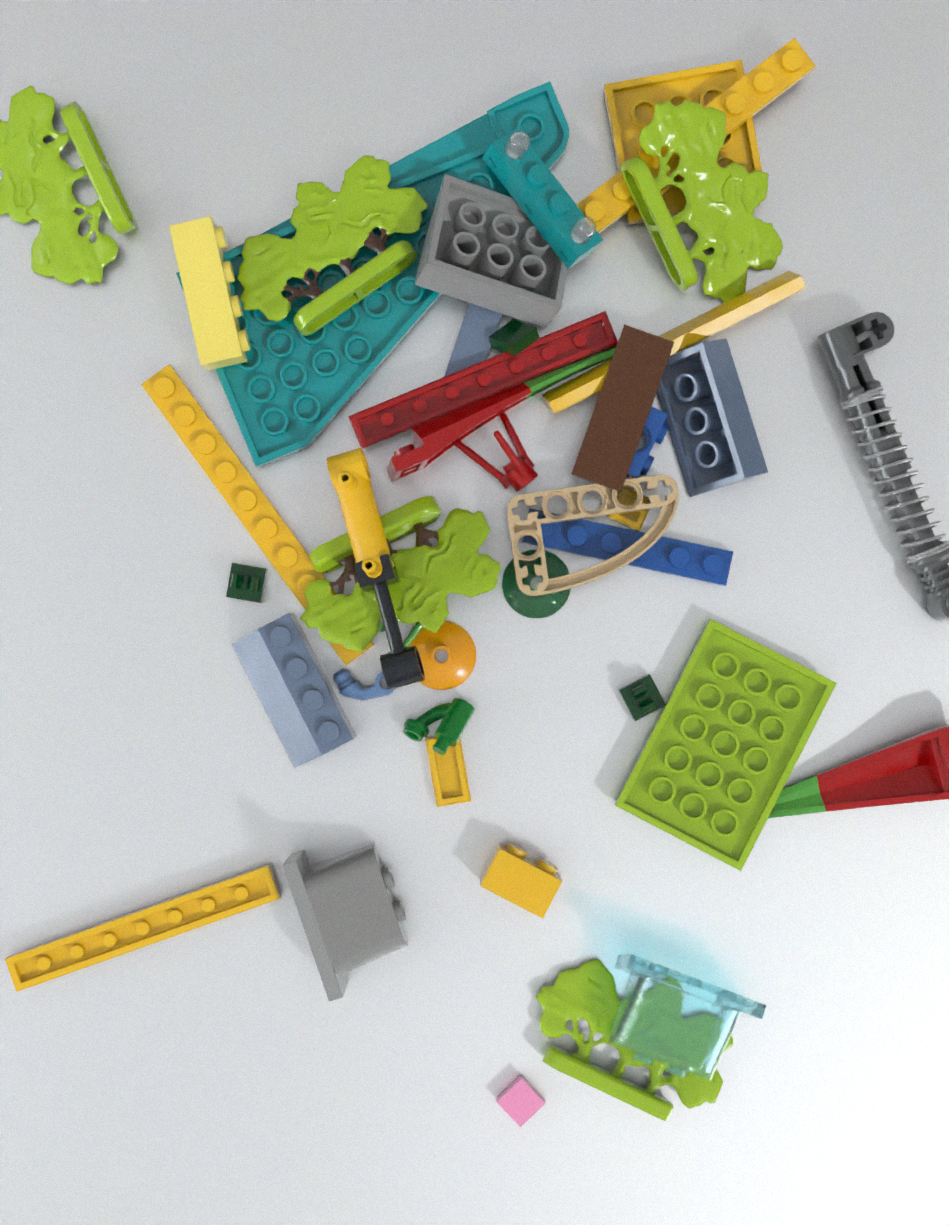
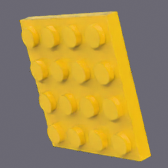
(632, 107)

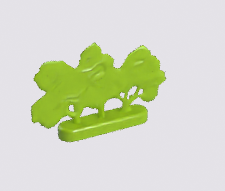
(40, 184)
(717, 201)
(592, 996)

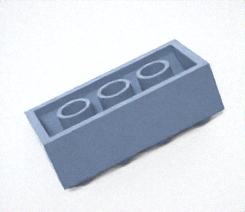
(709, 418)
(294, 689)

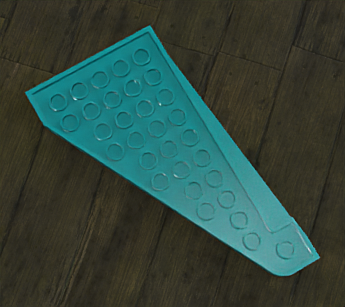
(303, 381)

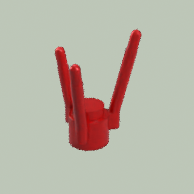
(519, 468)

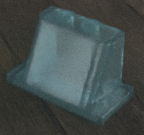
(676, 1018)

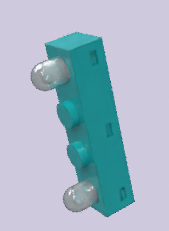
(542, 198)

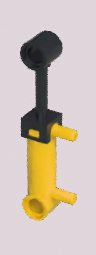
(373, 560)

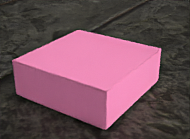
(520, 1100)

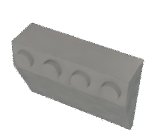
(490, 255)

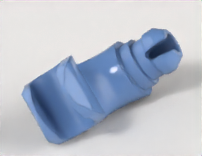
(354, 689)

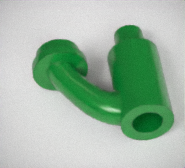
(454, 721)

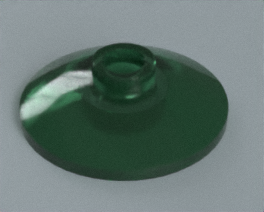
(535, 606)

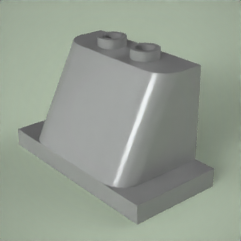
(346, 912)

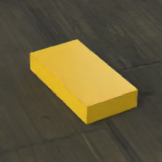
(448, 774)

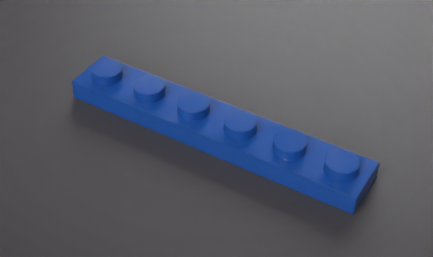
(607, 541)

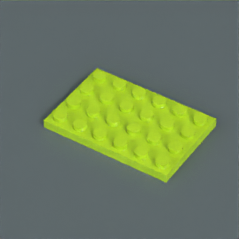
(725, 744)

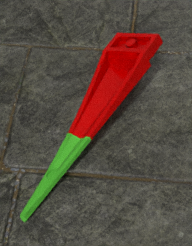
(439, 434)
(892, 775)

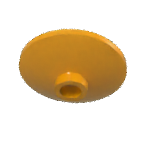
(460, 656)

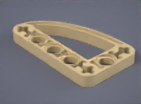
(576, 511)

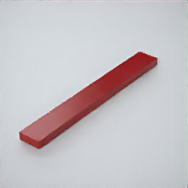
(482, 380)

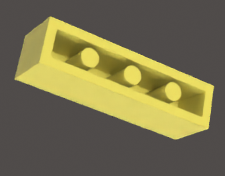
(209, 294)

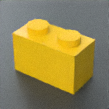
(521, 879)

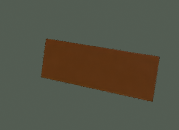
(622, 408)

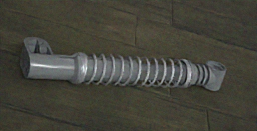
(883, 448)

